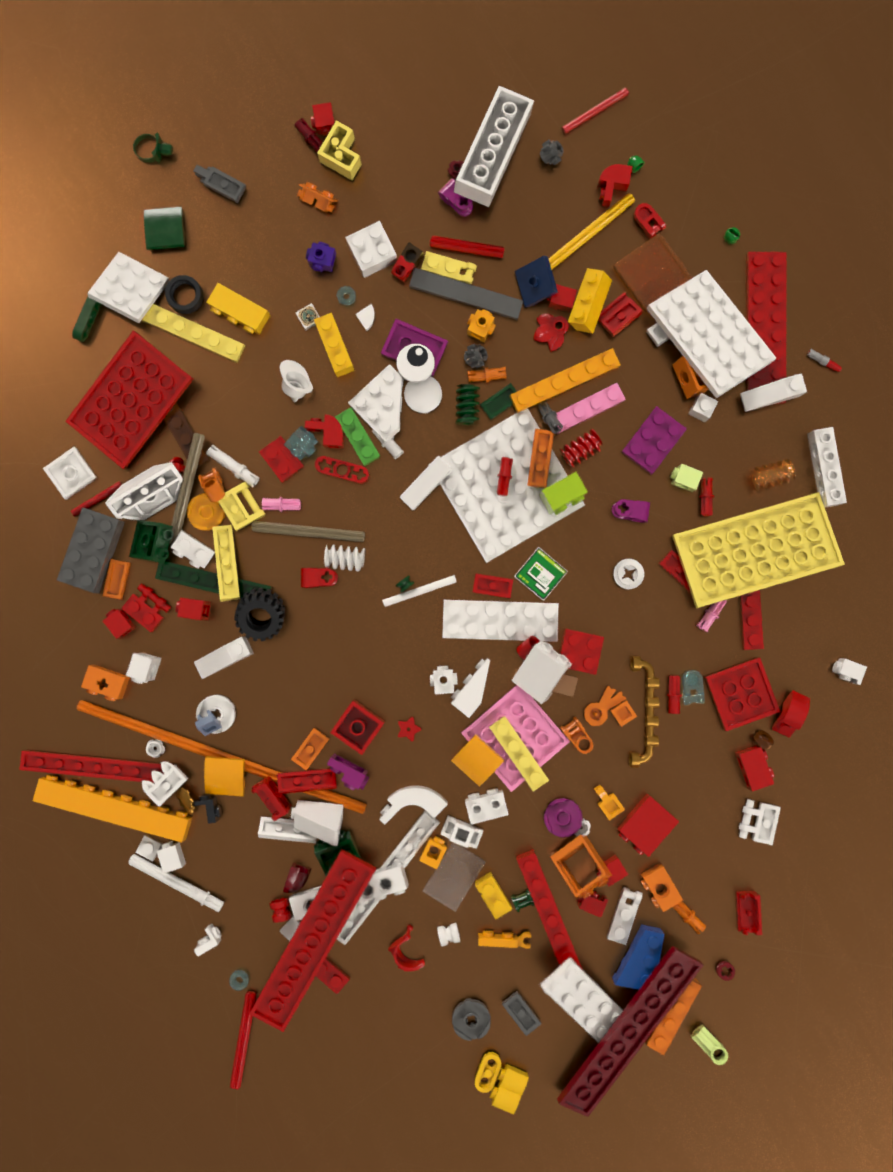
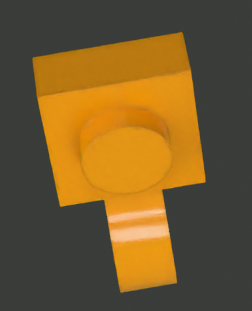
(610, 804)

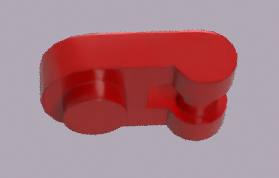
(643, 215)

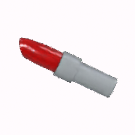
(824, 360)

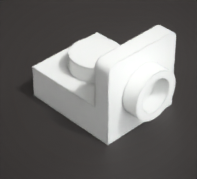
(208, 943)

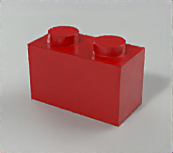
(193, 609)
(755, 768)

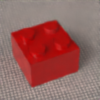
(581, 650)
(357, 727)

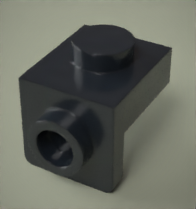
(212, 809)

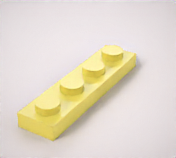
(226, 563)
(519, 753)

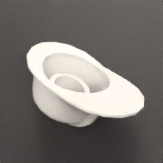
(295, 380)

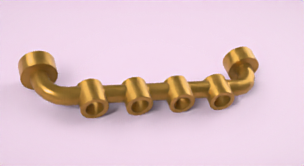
(650, 720)

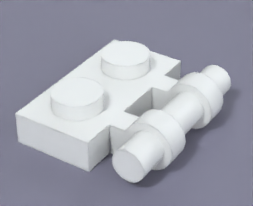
(765, 822)

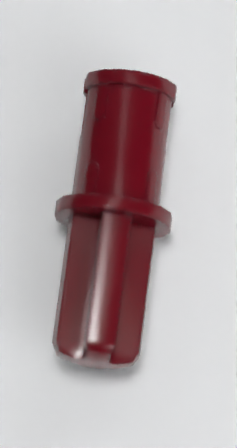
(309, 134)

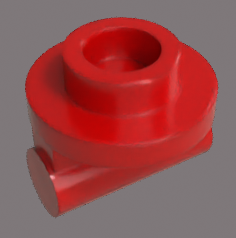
(179, 464)

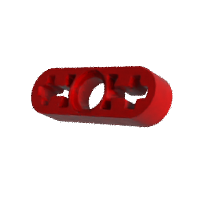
(329, 461)

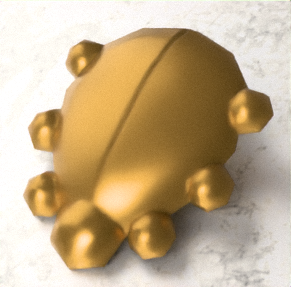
(185, 800)

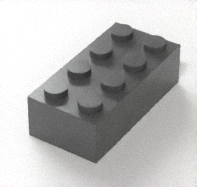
(90, 551)

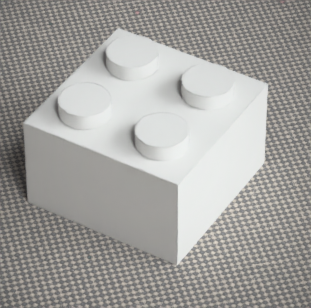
(371, 249)

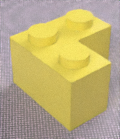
(336, 152)

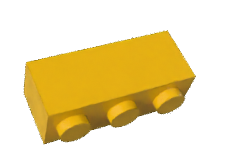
(590, 300)
(238, 309)
(334, 345)

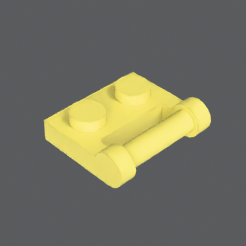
(235, 510)

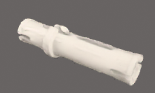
(239, 470)

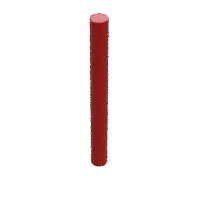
(595, 110)

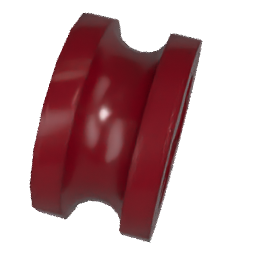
(730, 976)

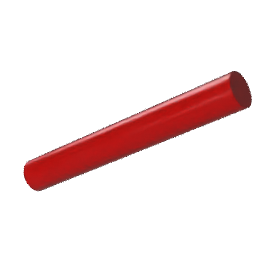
(96, 499)

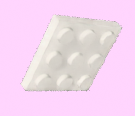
(128, 287)

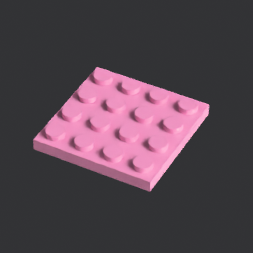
(530, 723)

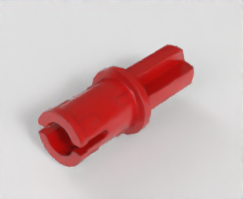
(504, 476)
(706, 497)
(674, 694)

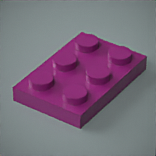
(404, 334)
(654, 440)

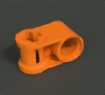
(212, 485)
(577, 734)

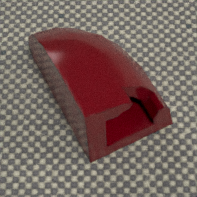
(296, 878)

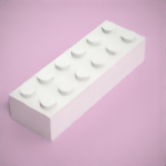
(493, 146)

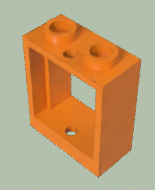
(568, 851)

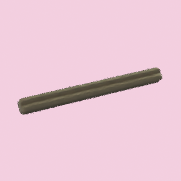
(186, 485)
(308, 531)

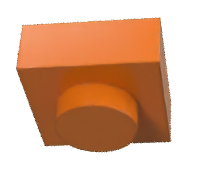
(623, 713)

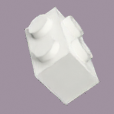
(193, 549)
(486, 806)

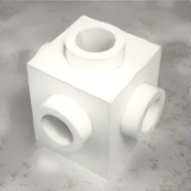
(447, 687)

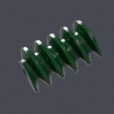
(466, 404)

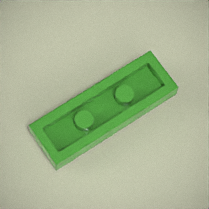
(357, 436)

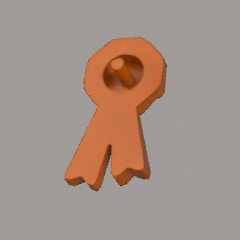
(596, 713)

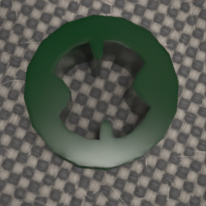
(404, 584)

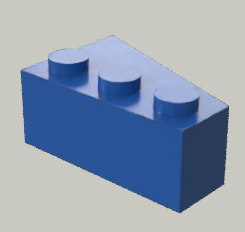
(641, 958)

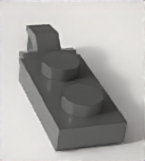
(220, 182)

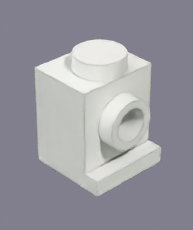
(849, 671)

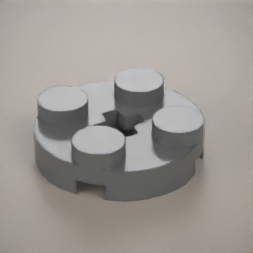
(473, 1030)

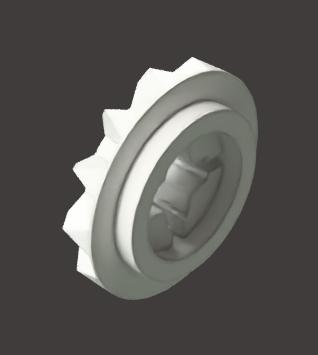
(637, 575)

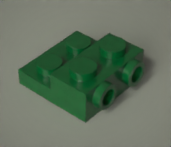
(151, 541)
(328, 853)

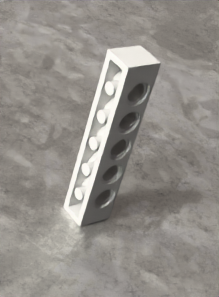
(395, 873)

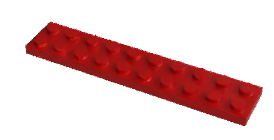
(312, 940)

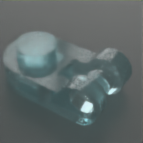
(693, 680)

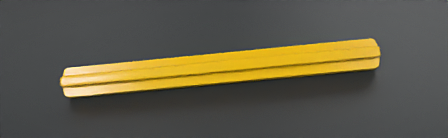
(591, 230)

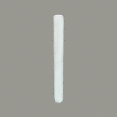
(420, 590)

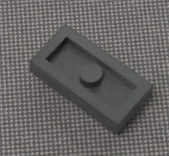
(521, 1013)

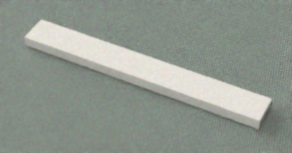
(402, 853)

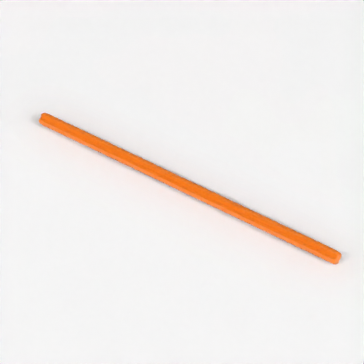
(205, 751)

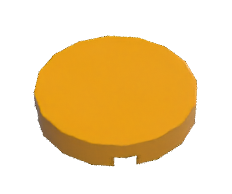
(204, 513)

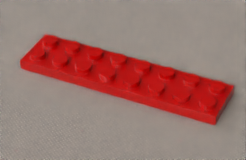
(768, 311)

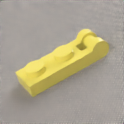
(448, 267)

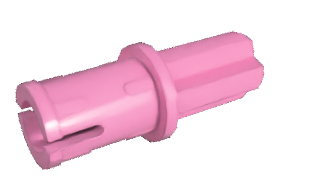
(281, 504)
(710, 615)

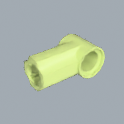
(709, 1044)

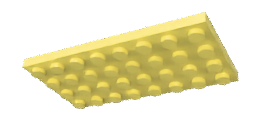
(758, 550)

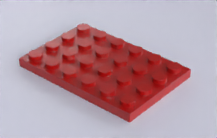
(129, 399)

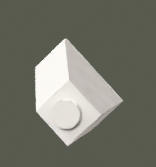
(319, 820)

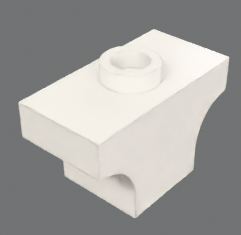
(461, 832)

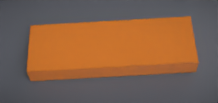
(540, 458)

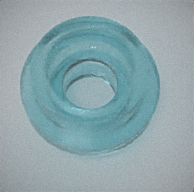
(346, 290)
(236, 985)

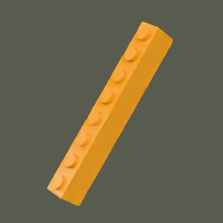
(112, 808)

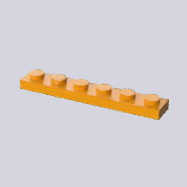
(565, 380)

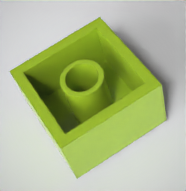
(562, 493)

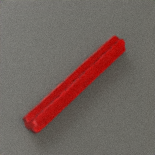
(467, 246)

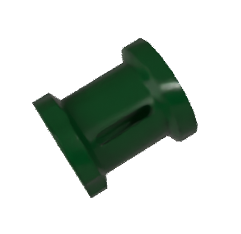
(526, 895)

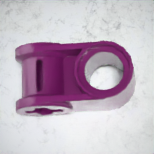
(454, 200)
(634, 510)

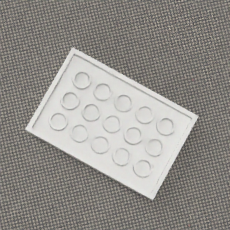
(711, 333)

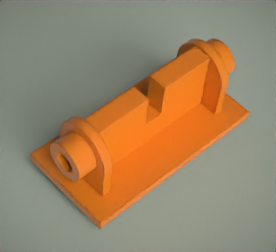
(310, 193)

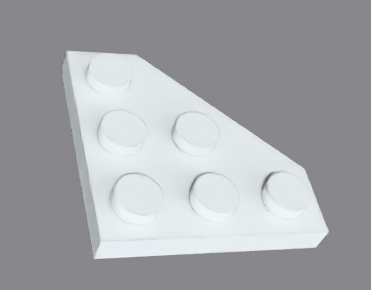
(381, 403)

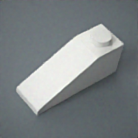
(774, 392)
(223, 657)

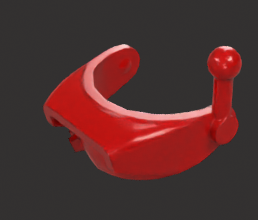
(402, 961)

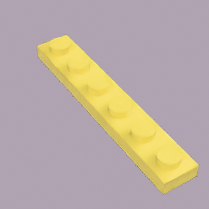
(194, 333)

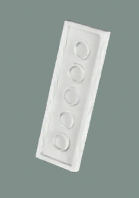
(500, 620)
(582, 999)

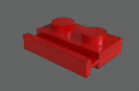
(619, 314)
(281, 459)

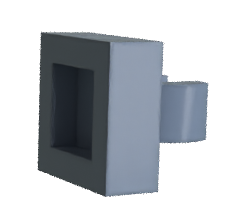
(208, 724)

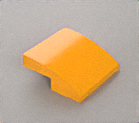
(477, 760)
(224, 776)

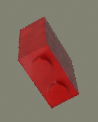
(647, 825)

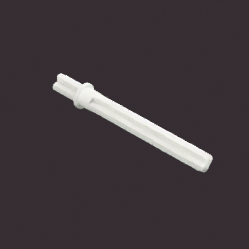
(176, 883)

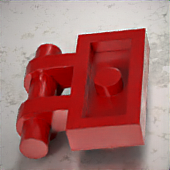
(144, 613)

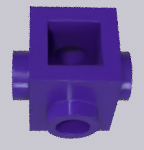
(321, 257)

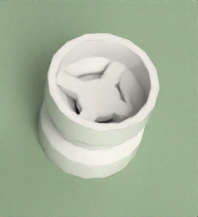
(448, 934)

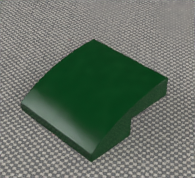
(164, 228)

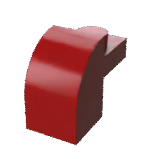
(613, 178)
(333, 432)
(793, 714)

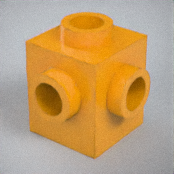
(480, 331)

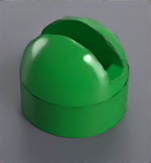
(636, 163)
(731, 238)

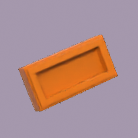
(116, 579)

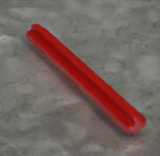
(243, 1038)

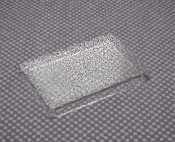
(454, 876)

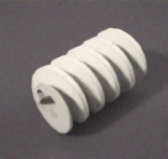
(344, 558)

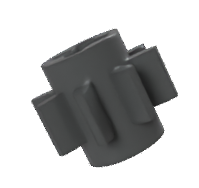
(551, 152)
(475, 355)

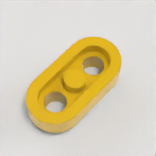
(487, 1071)

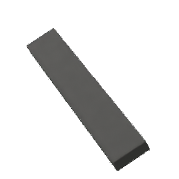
(466, 293)

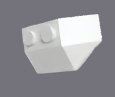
(146, 493)

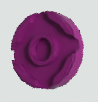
(563, 817)

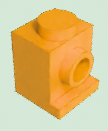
(430, 858)

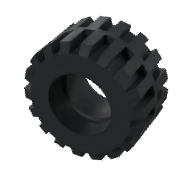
(256, 628)

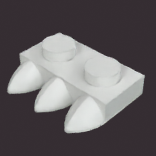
(165, 783)

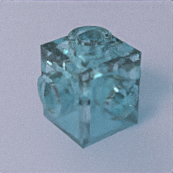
(301, 443)

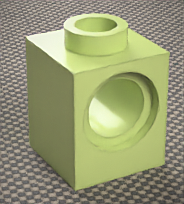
(686, 477)

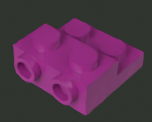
(354, 775)

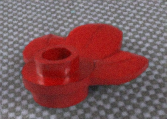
(549, 332)

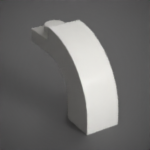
(413, 795)

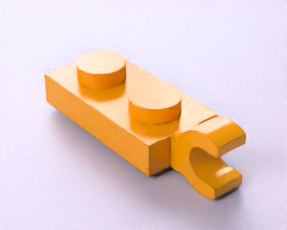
(506, 939)

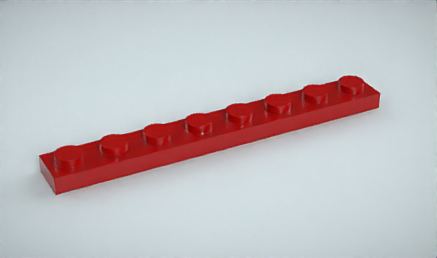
(88, 766)

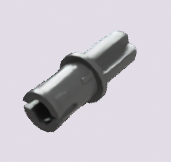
(550, 417)

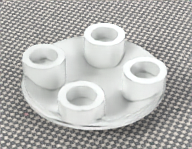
(423, 395)

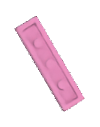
(590, 407)

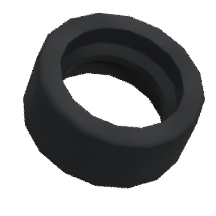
(177, 281)

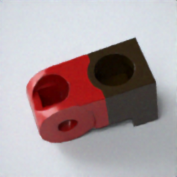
(407, 262)

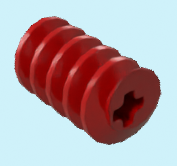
(581, 448)

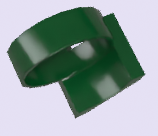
(161, 147)

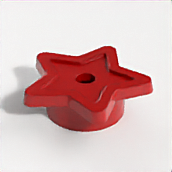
(409, 734)

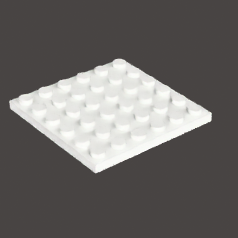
(495, 520)

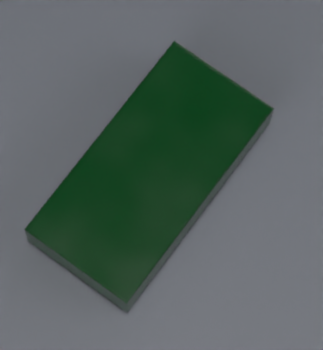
(498, 402)

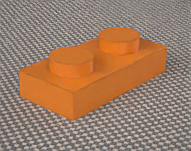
(310, 749)

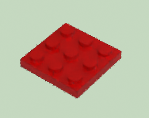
(742, 694)

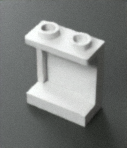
(541, 671)

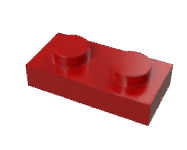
(492, 585)
(332, 976)

